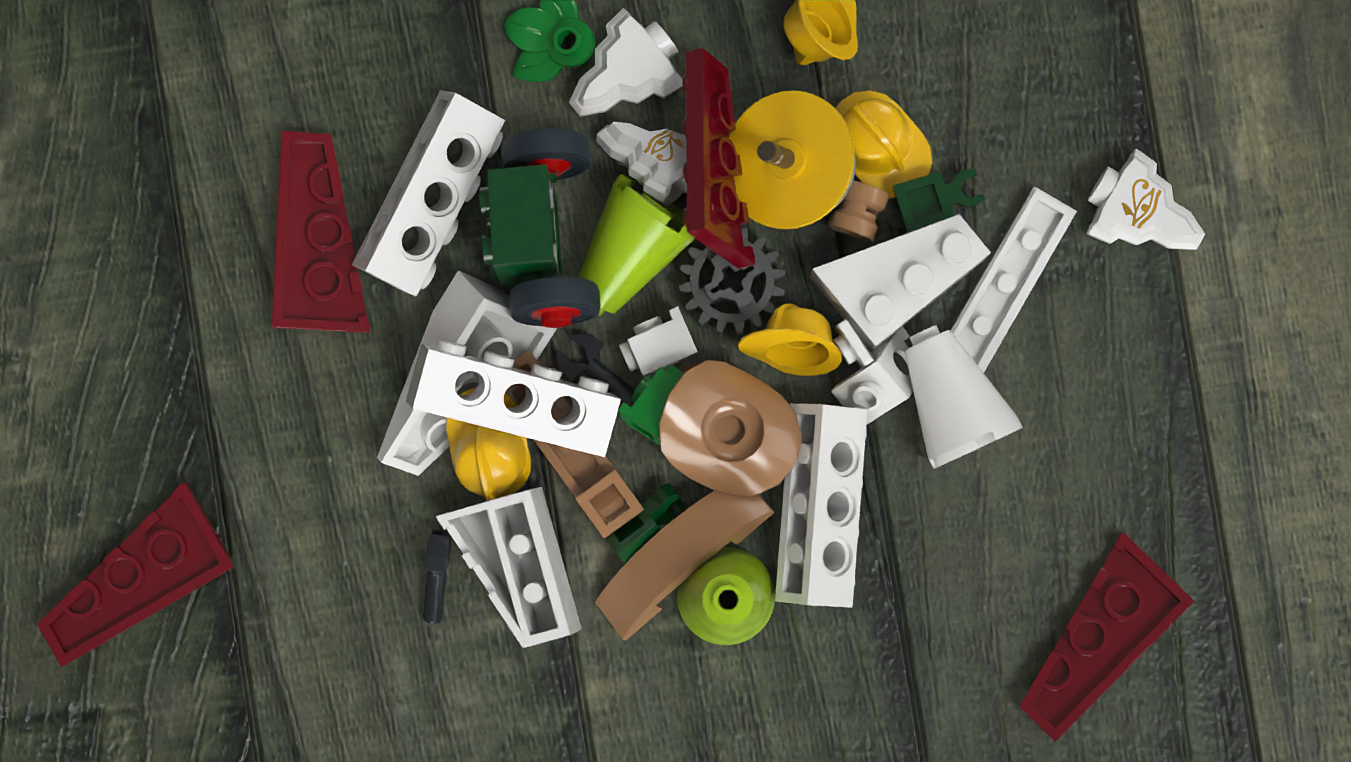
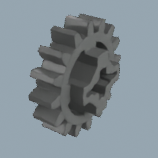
(743, 300)

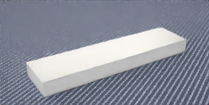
(1011, 275)

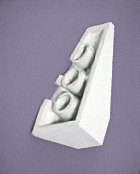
(481, 320)

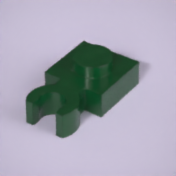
(930, 201)

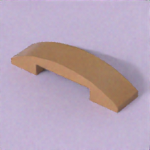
(587, 475)
(676, 554)

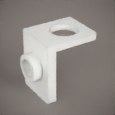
(854, 349)
(878, 384)

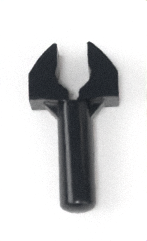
(595, 368)
(436, 565)

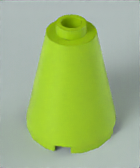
(632, 243)
(734, 571)

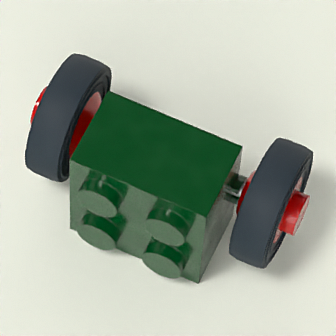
(526, 232)

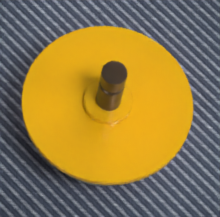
(793, 159)

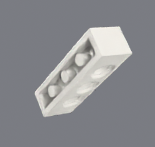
(405, 203)
(584, 429)
(822, 508)

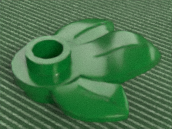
(541, 38)

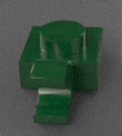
(658, 510)

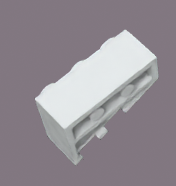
(899, 278)
(519, 563)

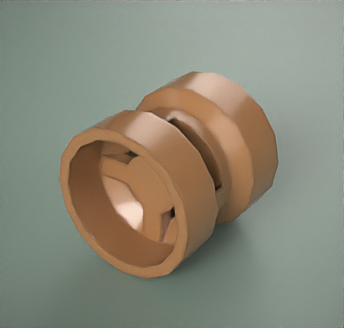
(859, 211)

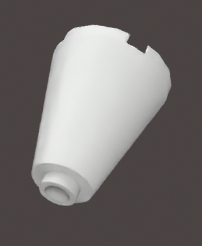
(954, 398)

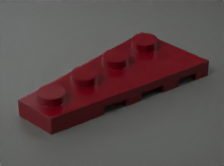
(712, 161)
(314, 247)
(153, 568)
(1109, 631)

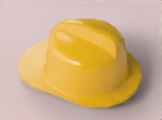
(822, 30)
(885, 141)
(794, 342)
(488, 459)

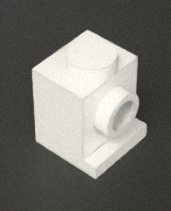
(658, 344)

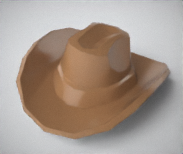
(729, 430)

